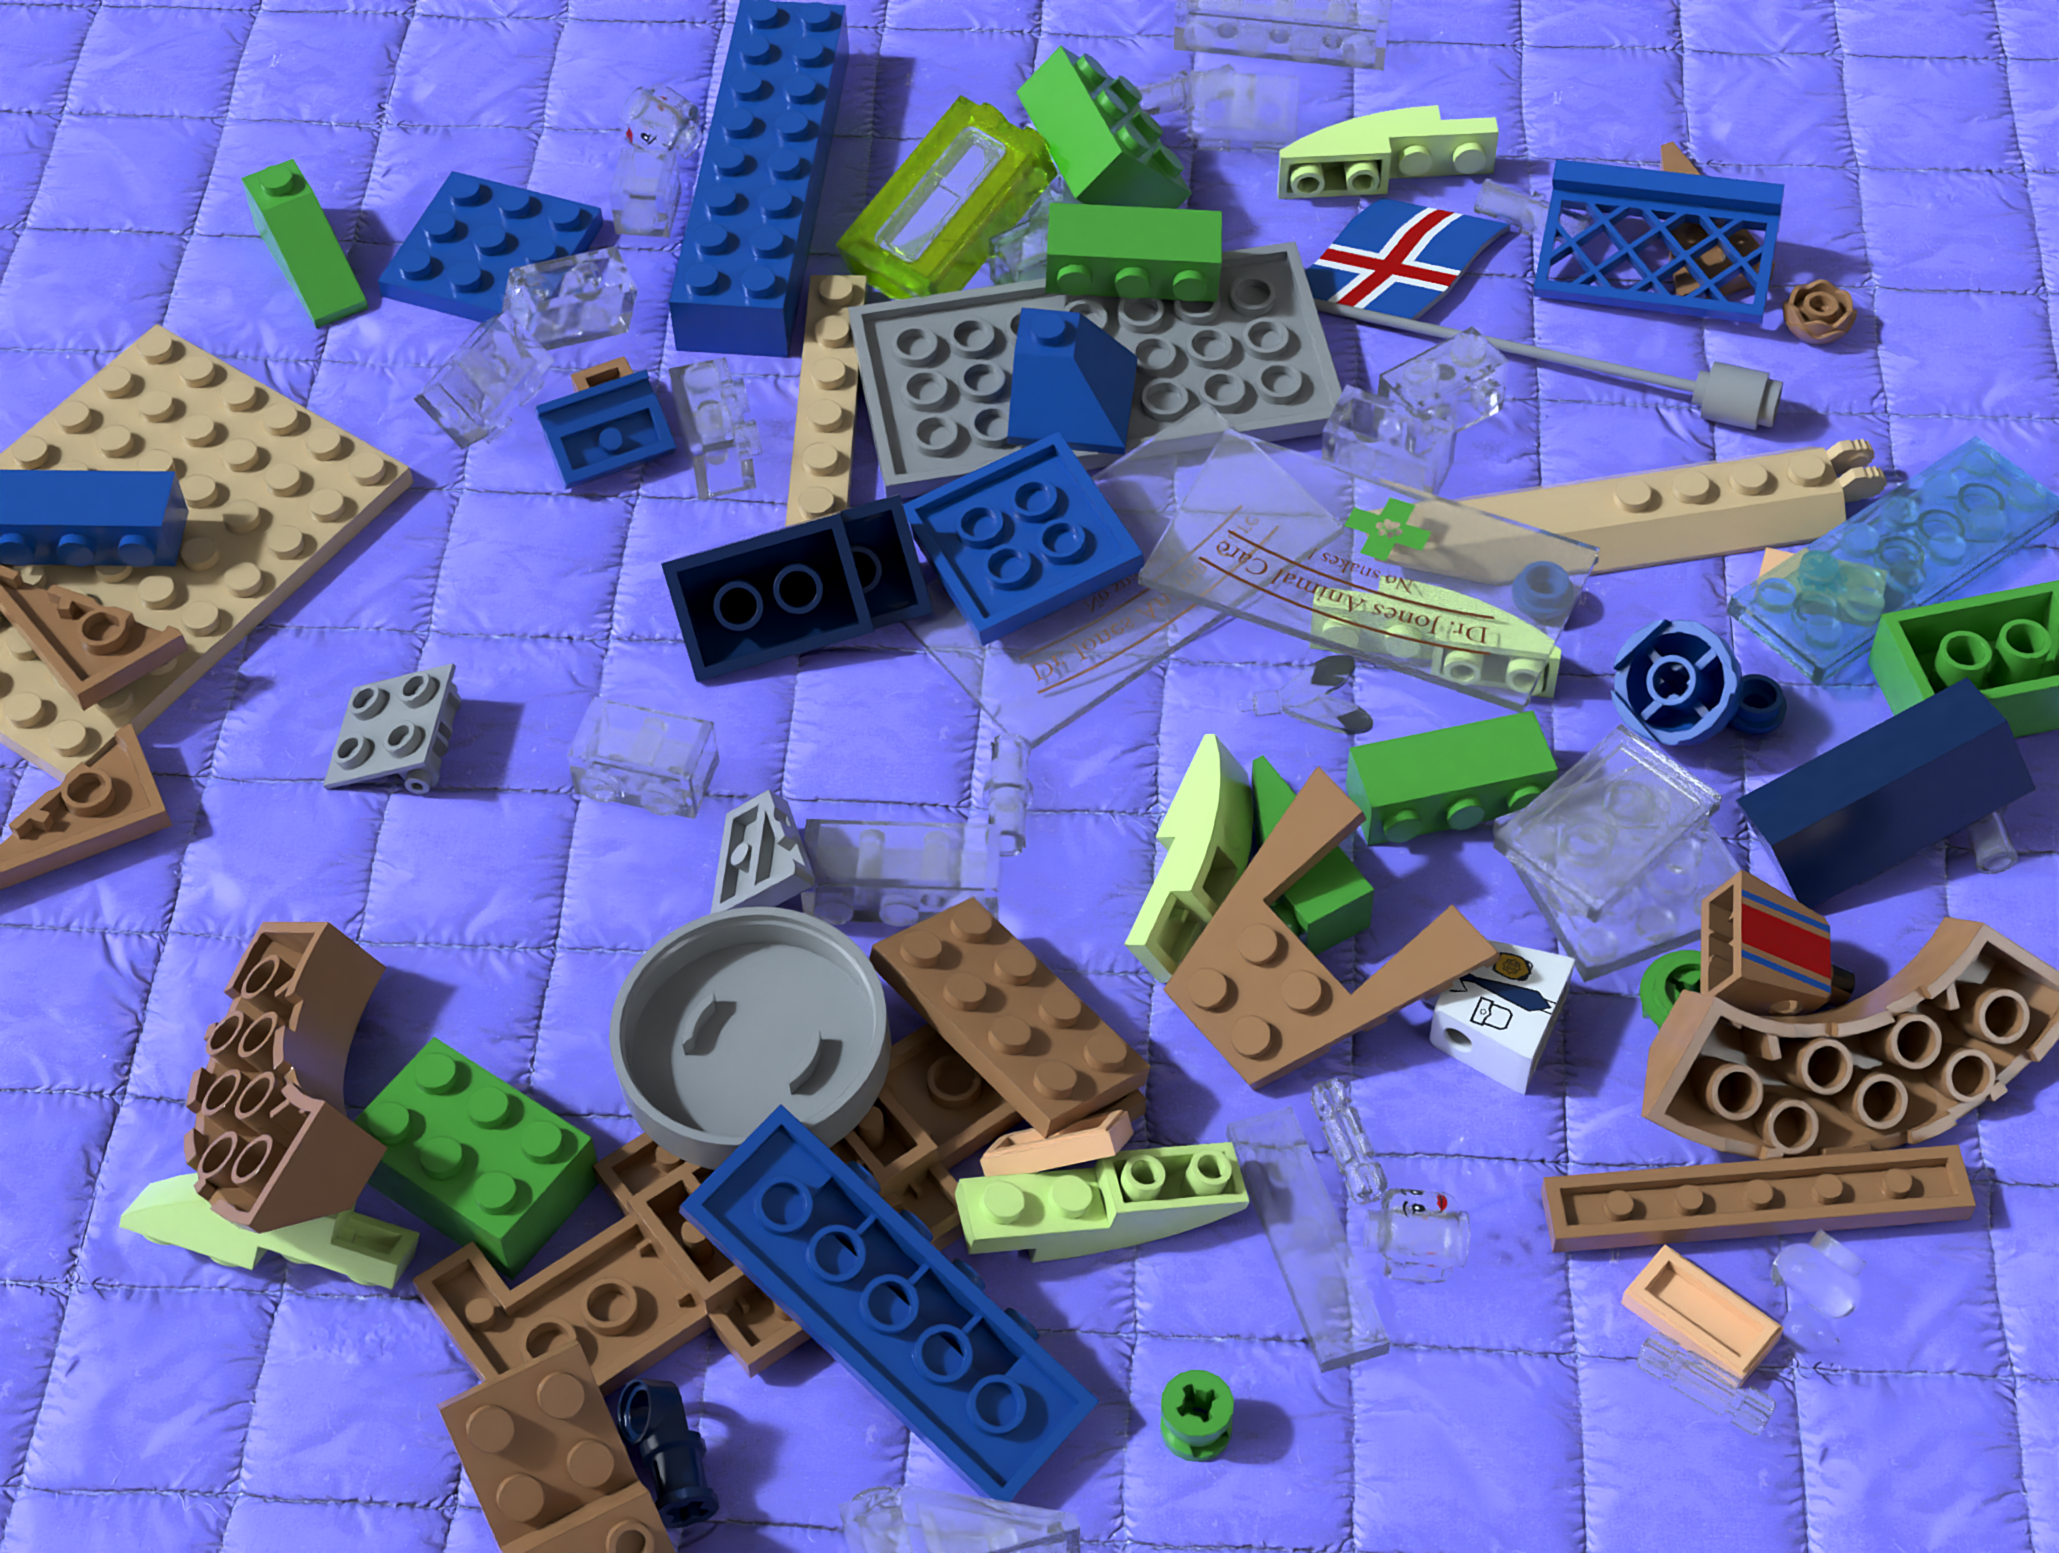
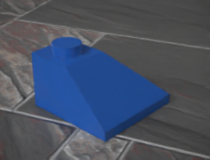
(1071, 382)

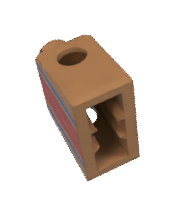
(1767, 951)

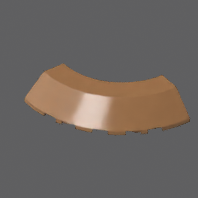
(1862, 1072)
(271, 1102)

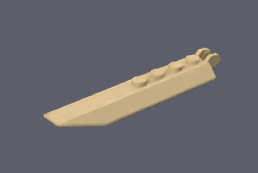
(1699, 506)

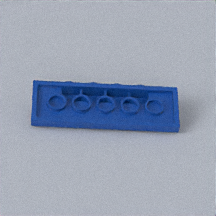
(890, 1305)

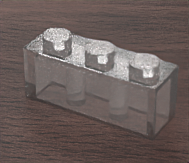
(900, 869)

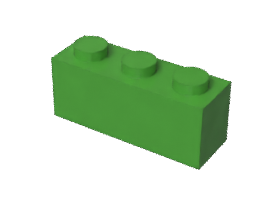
(1134, 252)
(1449, 777)

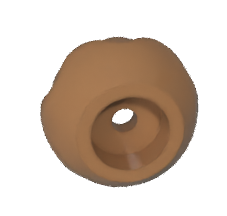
(1819, 312)

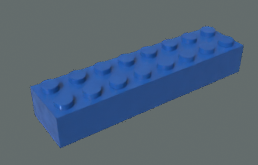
(761, 180)

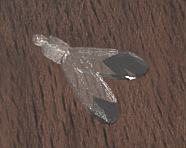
(1307, 698)

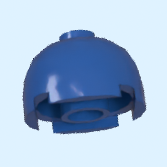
(1677, 683)

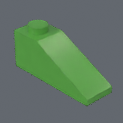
(303, 243)
(1333, 896)

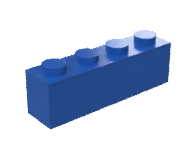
(91, 518)

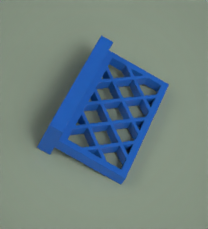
(1668, 197)

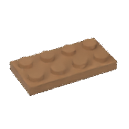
(1009, 1016)

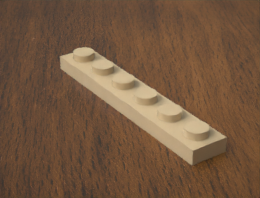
(826, 401)

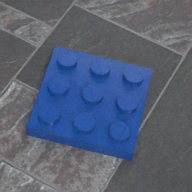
(473, 237)
(1022, 538)

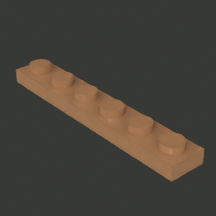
(1756, 1198)

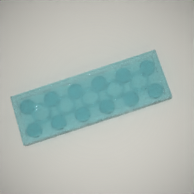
(1894, 557)

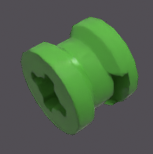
(1193, 1433)

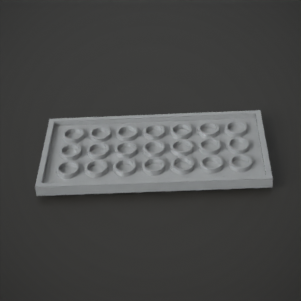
(944, 365)

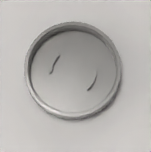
(746, 1019)

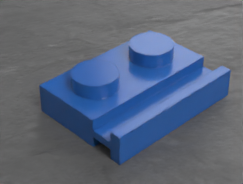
(605, 429)

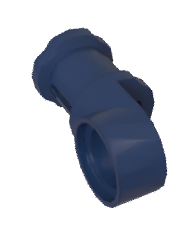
(655, 1419)

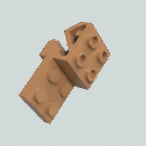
(552, 1461)

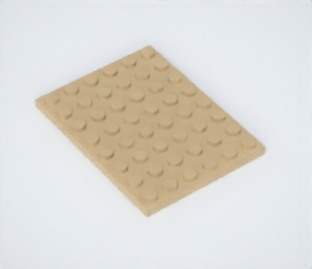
(266, 505)

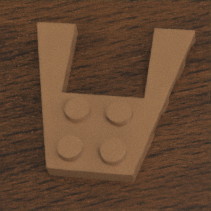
(1266, 993)

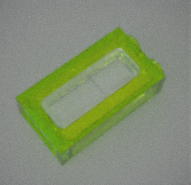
(945, 201)

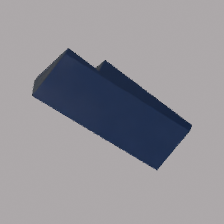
(797, 588)
(1888, 794)

